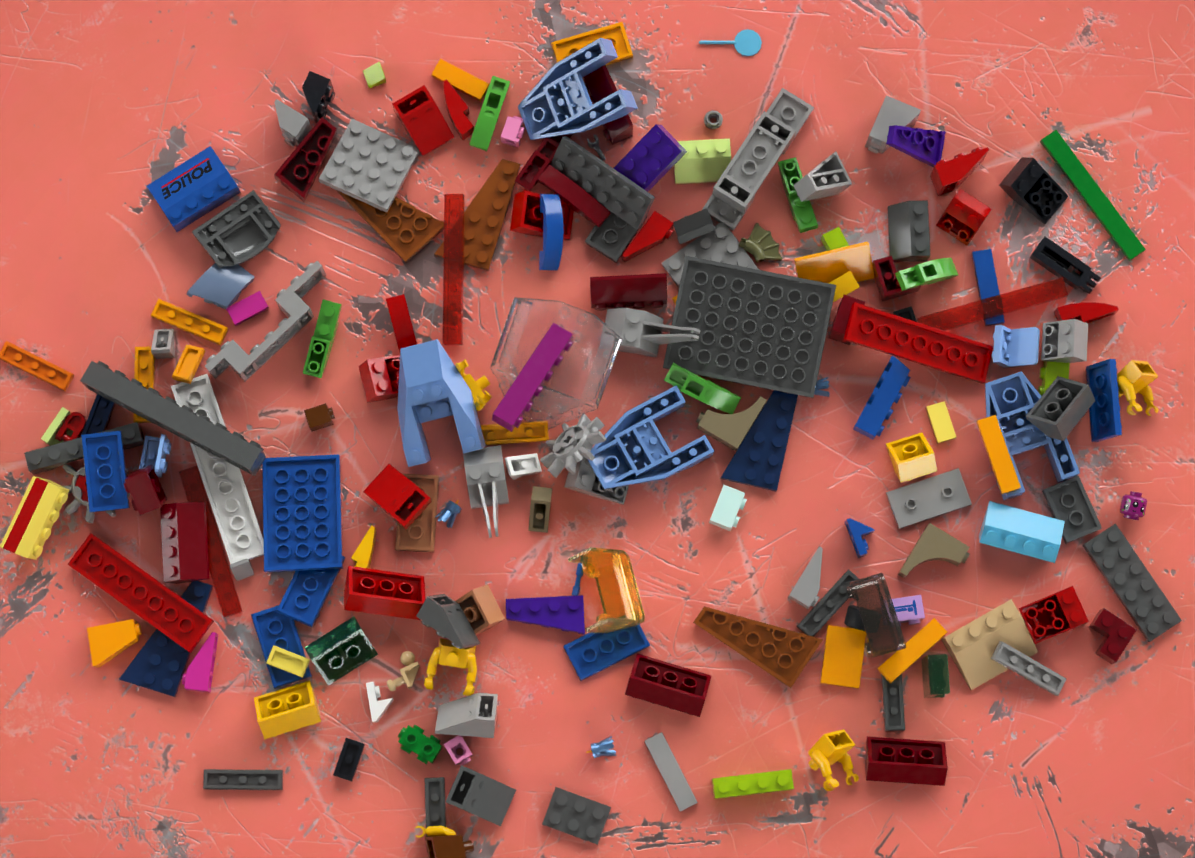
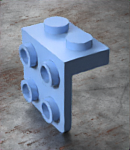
(1015, 346)
(155, 453)

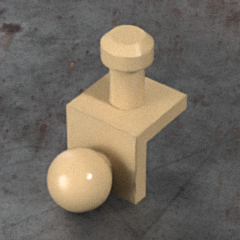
(408, 673)

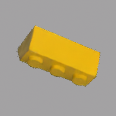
(287, 709)

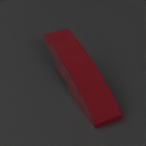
(538, 162)
(574, 195)

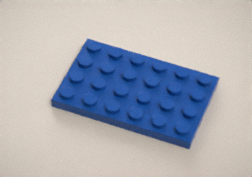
(302, 513)

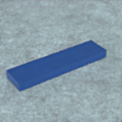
(986, 280)

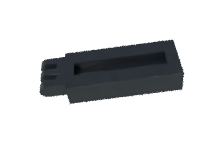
(1059, 260)

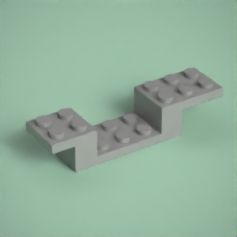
(756, 158)
(298, 316)

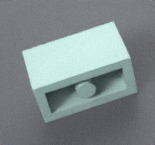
(727, 507)

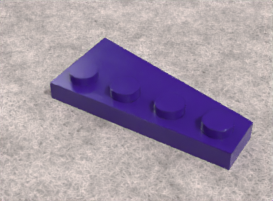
(917, 143)
(553, 612)

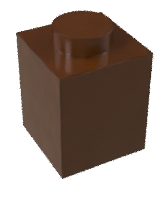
(319, 417)

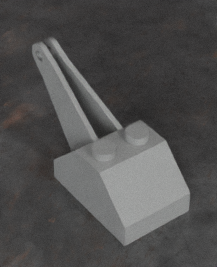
(643, 331)
(486, 481)

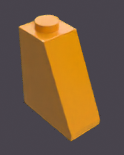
(112, 639)

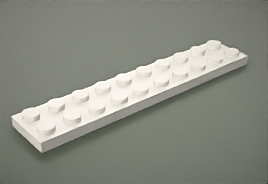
(222, 480)

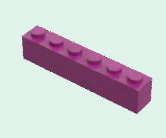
(532, 377)

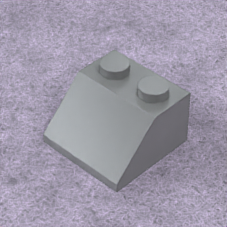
(292, 124)

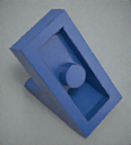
(856, 531)

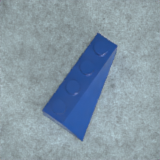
(882, 398)

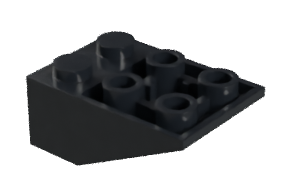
(1033, 189)

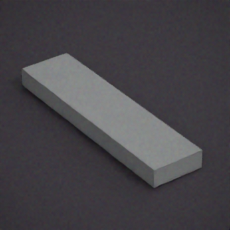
(1028, 668)
(670, 771)

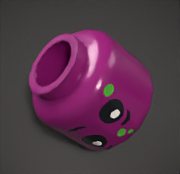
(1133, 505)

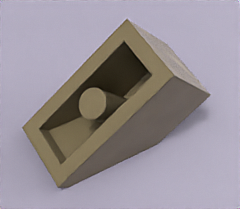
(540, 509)

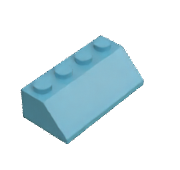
(1021, 531)

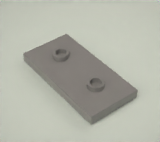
(928, 498)

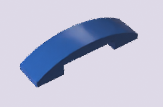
(552, 232)

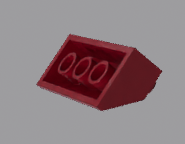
(600, 85)
(628, 291)
(184, 542)
(668, 685)
(906, 761)

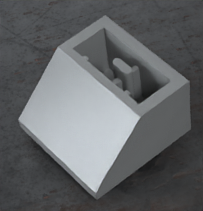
(1065, 341)

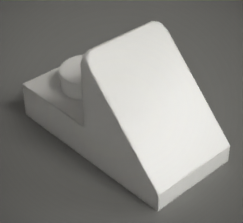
(523, 465)
(377, 707)

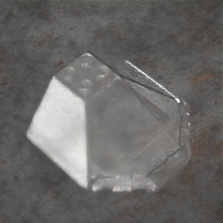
(580, 377)

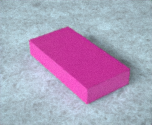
(247, 308)

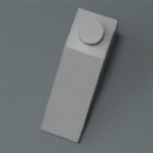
(808, 585)

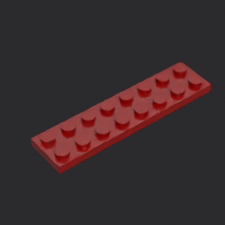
(918, 343)
(140, 592)

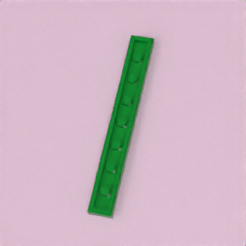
(1092, 195)

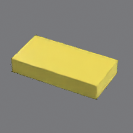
(940, 422)
(288, 661)

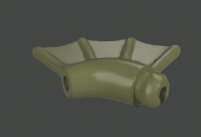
(761, 245)

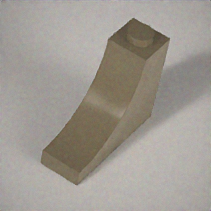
(730, 428)
(935, 545)

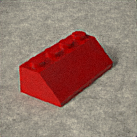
(383, 592)

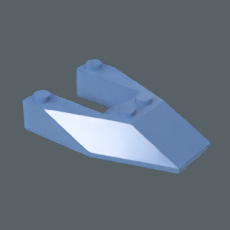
(561, 101)
(429, 391)
(1011, 401)
(637, 450)

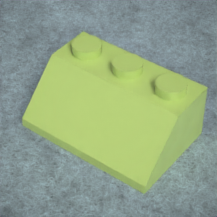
(703, 161)

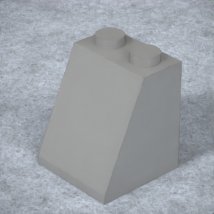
(891, 113)

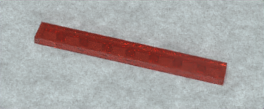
(453, 269)
(218, 562)

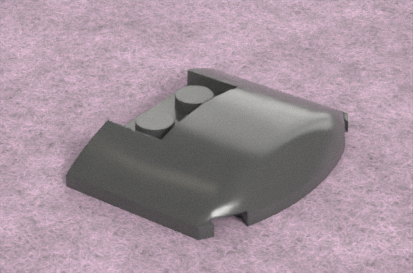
(238, 231)

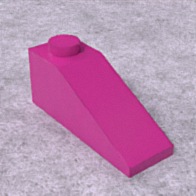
(201, 669)

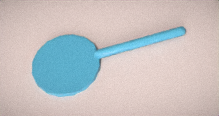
(746, 42)

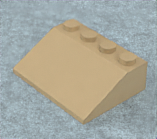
(976, 642)

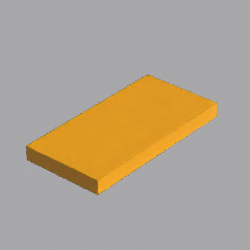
(614, 32)
(834, 263)

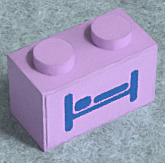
(909, 609)

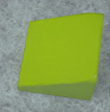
(374, 75)

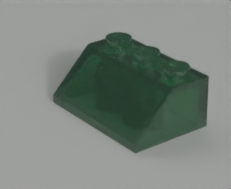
(341, 651)

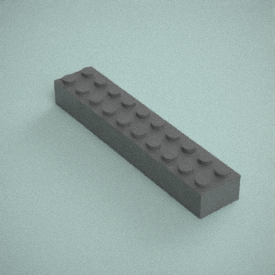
(173, 418)

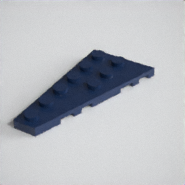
(764, 447)
(162, 660)

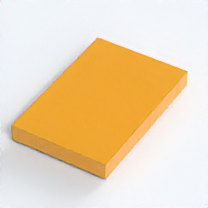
(843, 657)

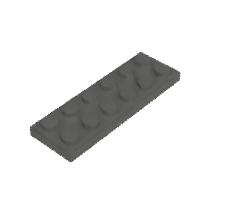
(603, 182)
(1132, 583)

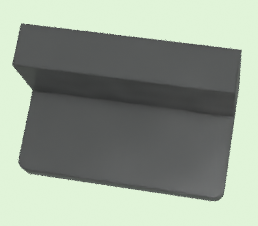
(693, 226)

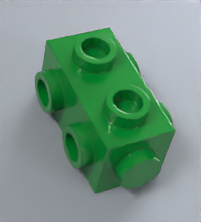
(414, 740)

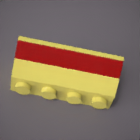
(35, 518)

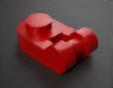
(74, 422)

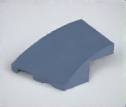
(221, 285)

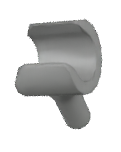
(595, 145)

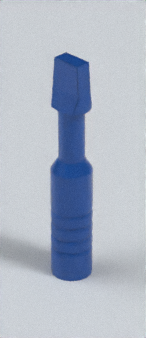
(579, 573)

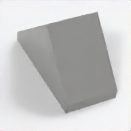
(163, 344)

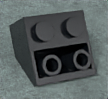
(318, 93)

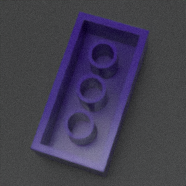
(651, 158)

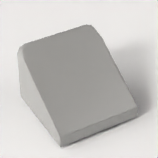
(242, 569)

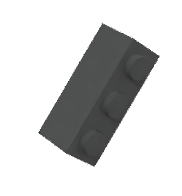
(909, 231)
(1061, 407)

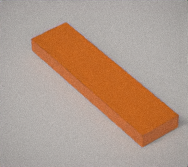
(36, 366)

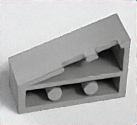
(824, 180)

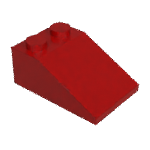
(528, 219)

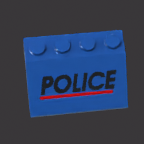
(193, 189)

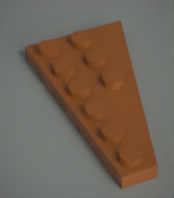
(486, 216)
(401, 227)
(770, 647)

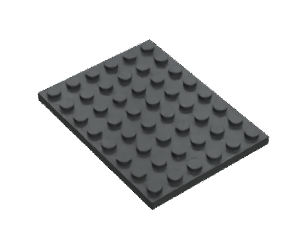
(752, 326)

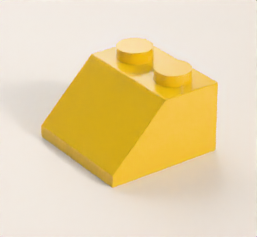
(912, 457)

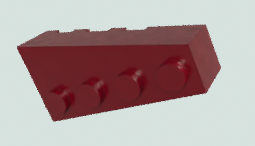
(306, 160)

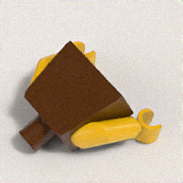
(445, 843)

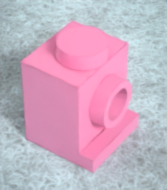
(512, 131)
(453, 745)

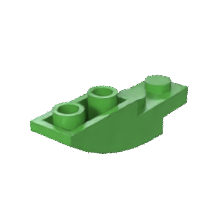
(489, 113)
(801, 211)
(926, 273)
(323, 339)
(702, 389)

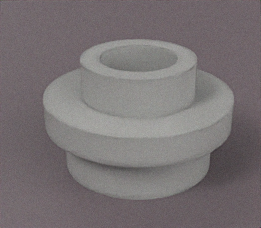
(713, 114)

